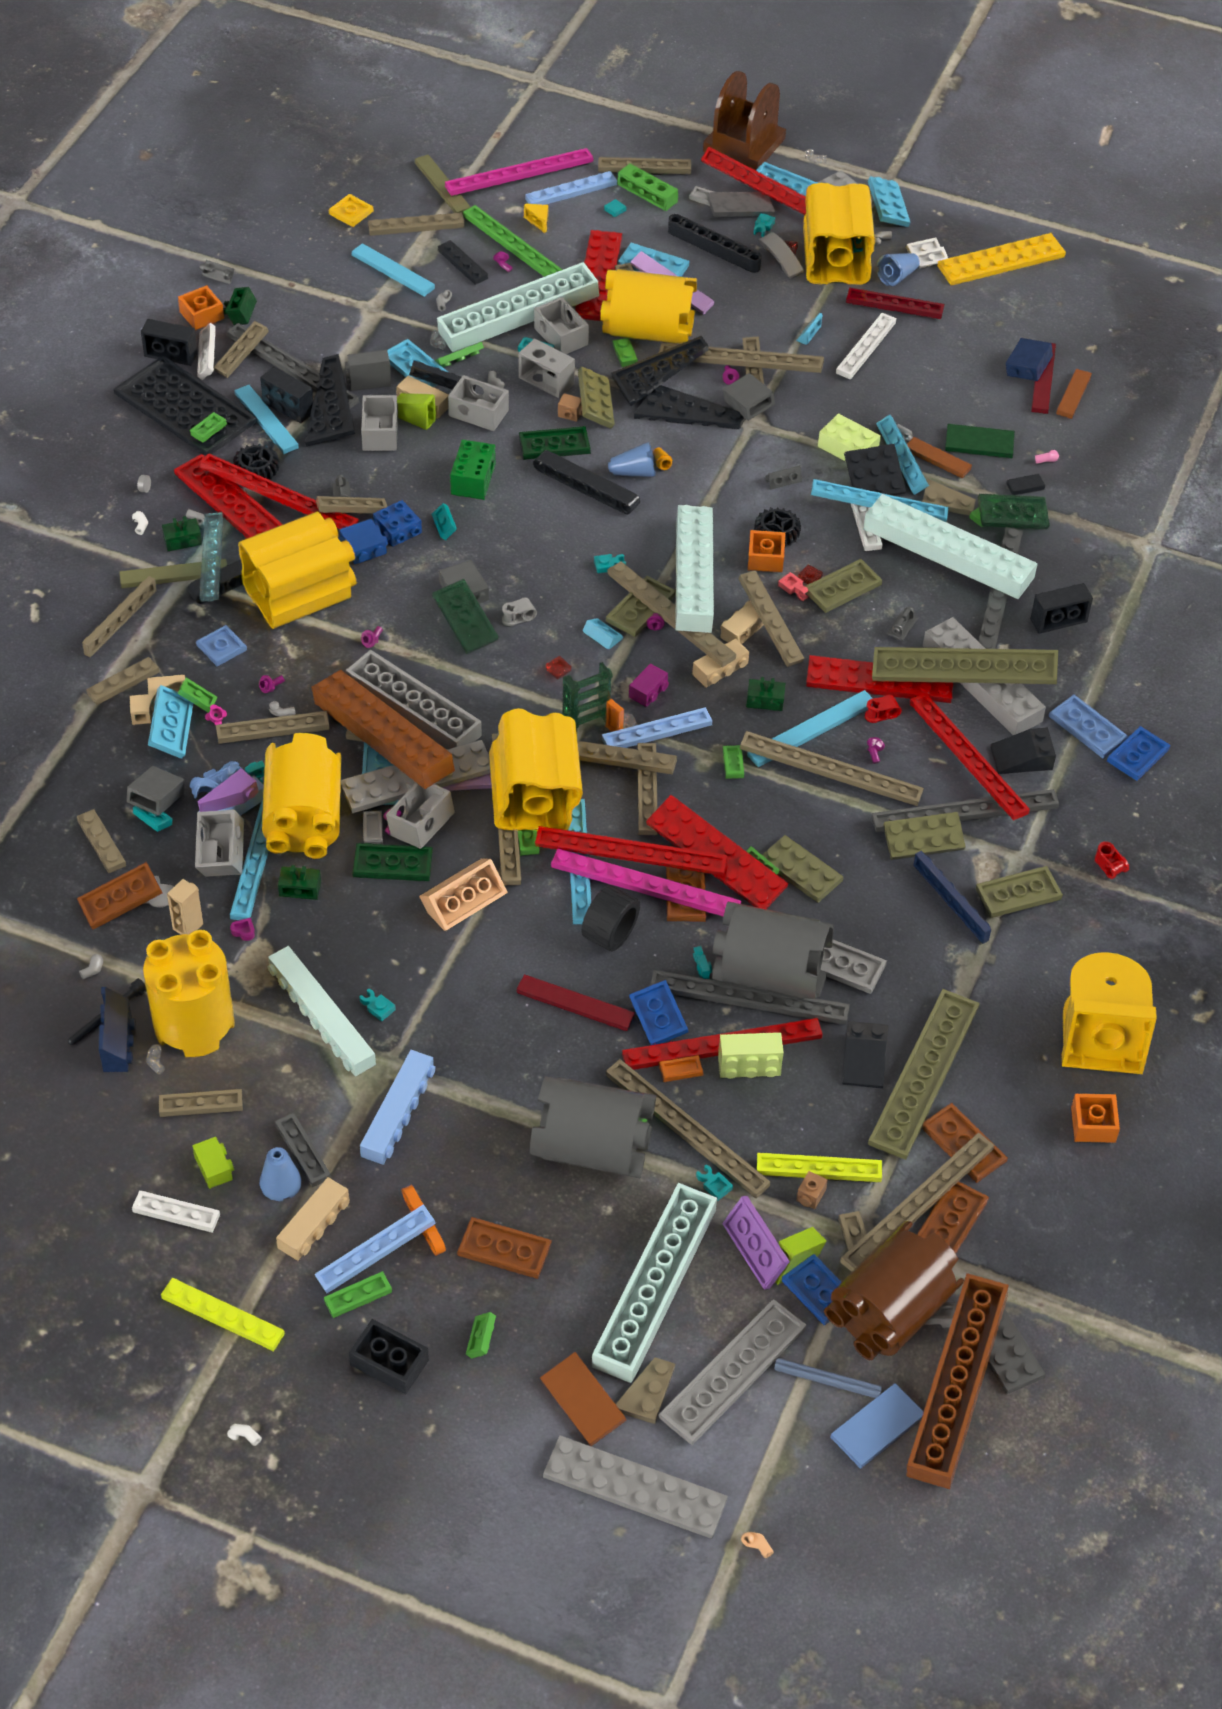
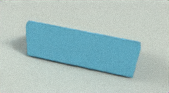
(810, 330)
(602, 633)

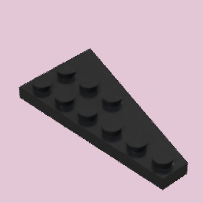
(647, 374)

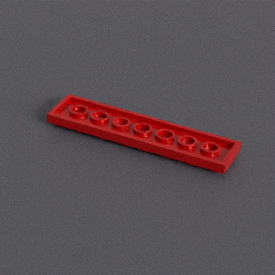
(600, 257)
(227, 498)
(857, 677)
(742, 871)

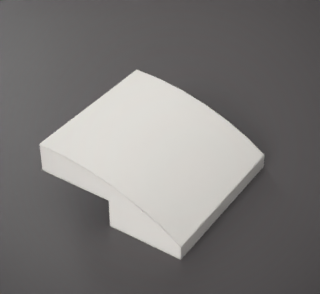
(928, 252)

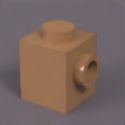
(570, 407)
(811, 1190)

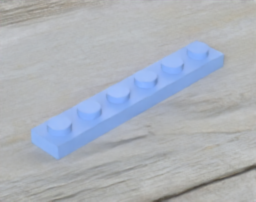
(572, 189)
(658, 729)
(375, 1249)

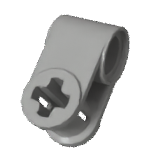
(519, 611)

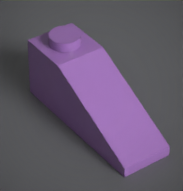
(231, 792)

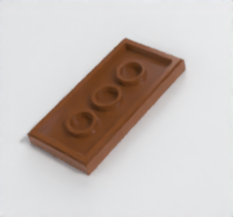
(119, 895)
(680, 912)
(952, 1131)
(955, 1215)
(504, 1247)
(583, 1399)

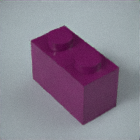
(648, 685)

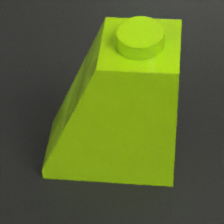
(417, 409)
(800, 1247)

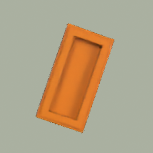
(614, 716)
(681, 1068)

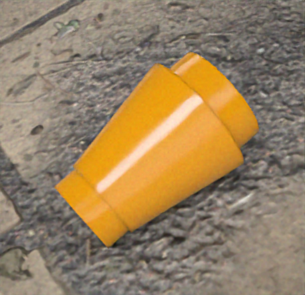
(662, 459)

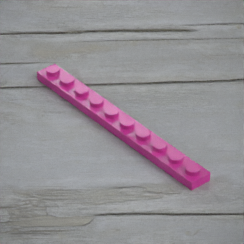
(518, 171)
(641, 882)

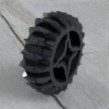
(258, 460)
(779, 521)

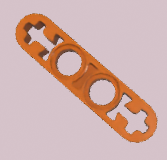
(431, 1234)

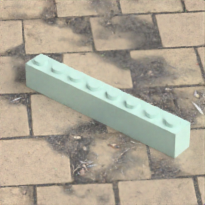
(321, 1011)

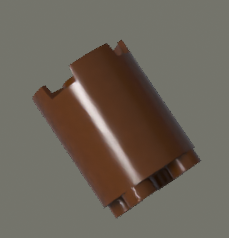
(894, 1291)

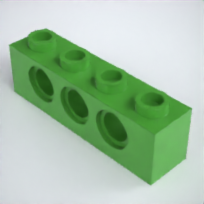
(648, 187)

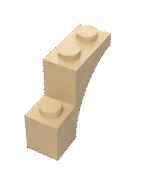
(143, 705)

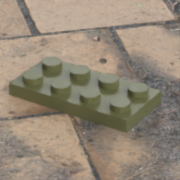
(596, 397)
(843, 585)
(632, 614)
(927, 833)
(803, 869)
(1018, 891)

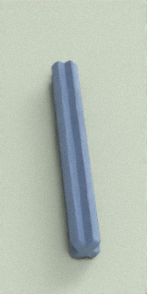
(827, 1378)

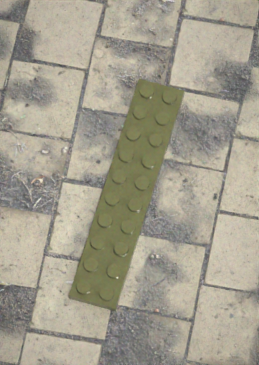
(965, 665)
(923, 1074)

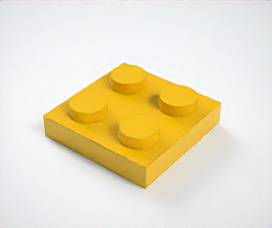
(351, 210)

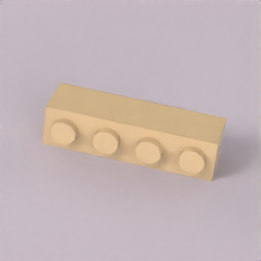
(313, 1219)

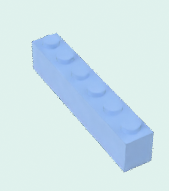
(396, 1107)

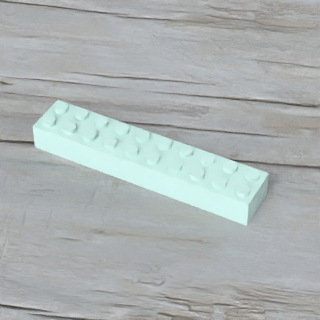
(515, 306)
(950, 546)
(694, 569)
(654, 1283)

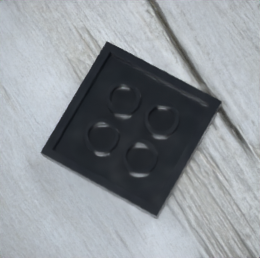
(875, 469)

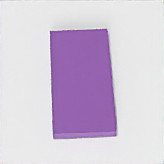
(755, 1242)

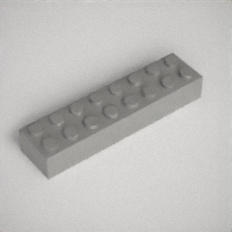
(416, 702)
(1008, 702)

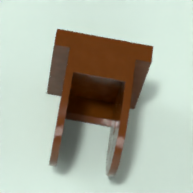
(746, 128)

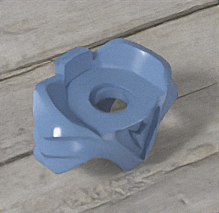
(213, 778)

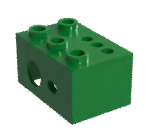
(472, 468)

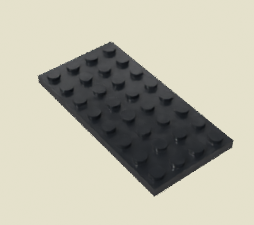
(181, 402)

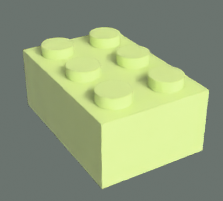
(846, 435)
(750, 1055)

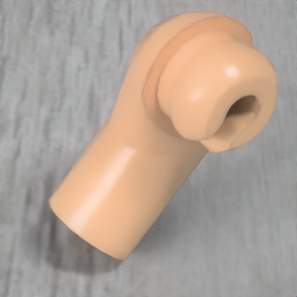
(757, 1541)

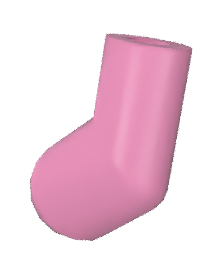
(1051, 456)

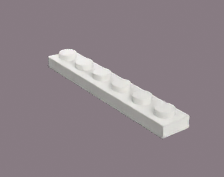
(866, 346)

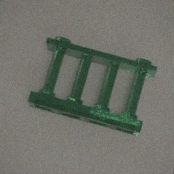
(571, 697)

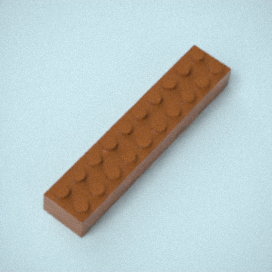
(383, 729)
(957, 1381)

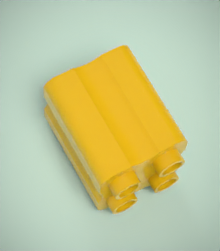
(830, 222)
(297, 569)
(535, 771)

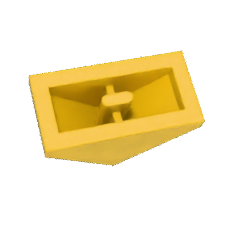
(537, 215)

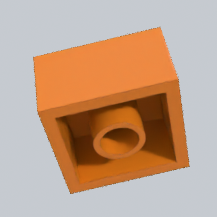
(201, 307)
(766, 551)
(1095, 1118)

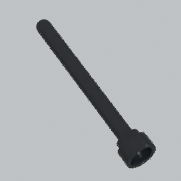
(137, 988)

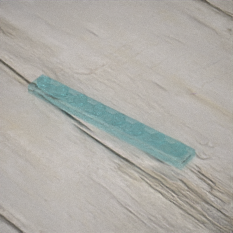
(211, 557)

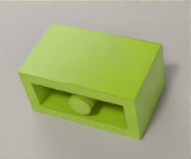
(212, 1162)

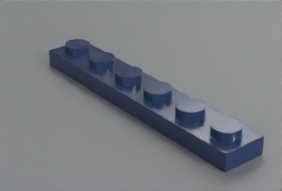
(952, 897)

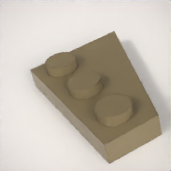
(945, 496)
(648, 1391)

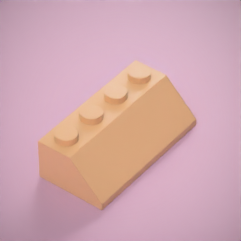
(464, 893)

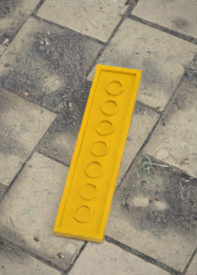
(1001, 259)

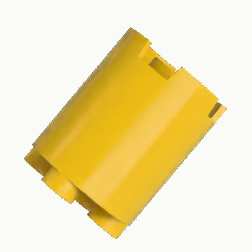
(648, 306)
(301, 796)
(188, 992)

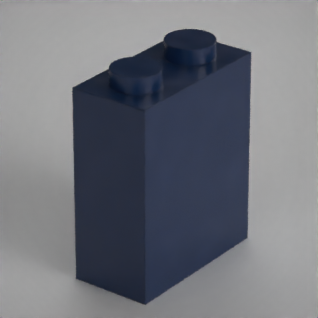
(1029, 359)

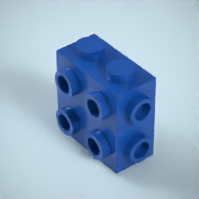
(397, 523)
(365, 540)

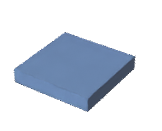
(221, 645)

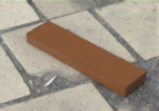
(1074, 393)
(939, 458)

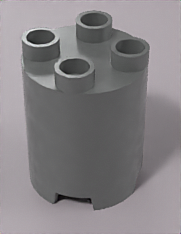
(772, 951)
(593, 1126)

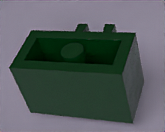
(240, 306)
(181, 534)
(765, 694)
(299, 882)

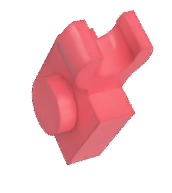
(791, 584)

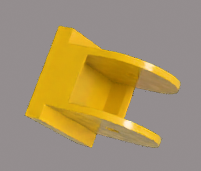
(1107, 1023)

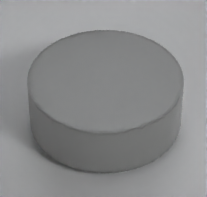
(144, 483)

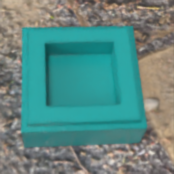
(615, 208)

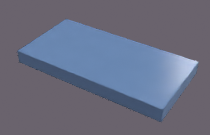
(1088, 726)
(877, 1425)

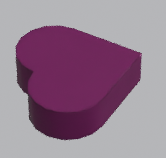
(243, 928)

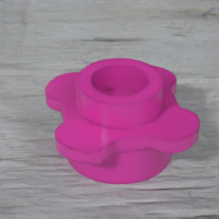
(214, 709)

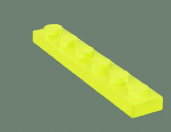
(826, 1167)
(222, 1314)

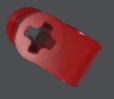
(882, 708)
(1110, 860)

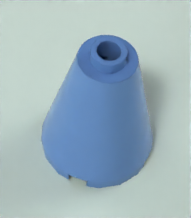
(896, 267)
(634, 462)
(279, 1176)

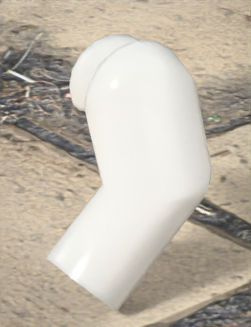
(142, 522)
(244, 1430)

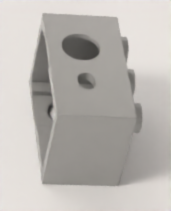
(556, 327)
(554, 365)
(478, 409)
(379, 423)
(422, 816)
(222, 843)

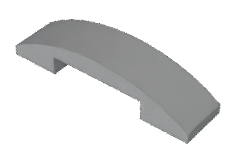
(782, 253)

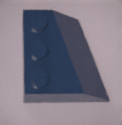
(115, 1032)

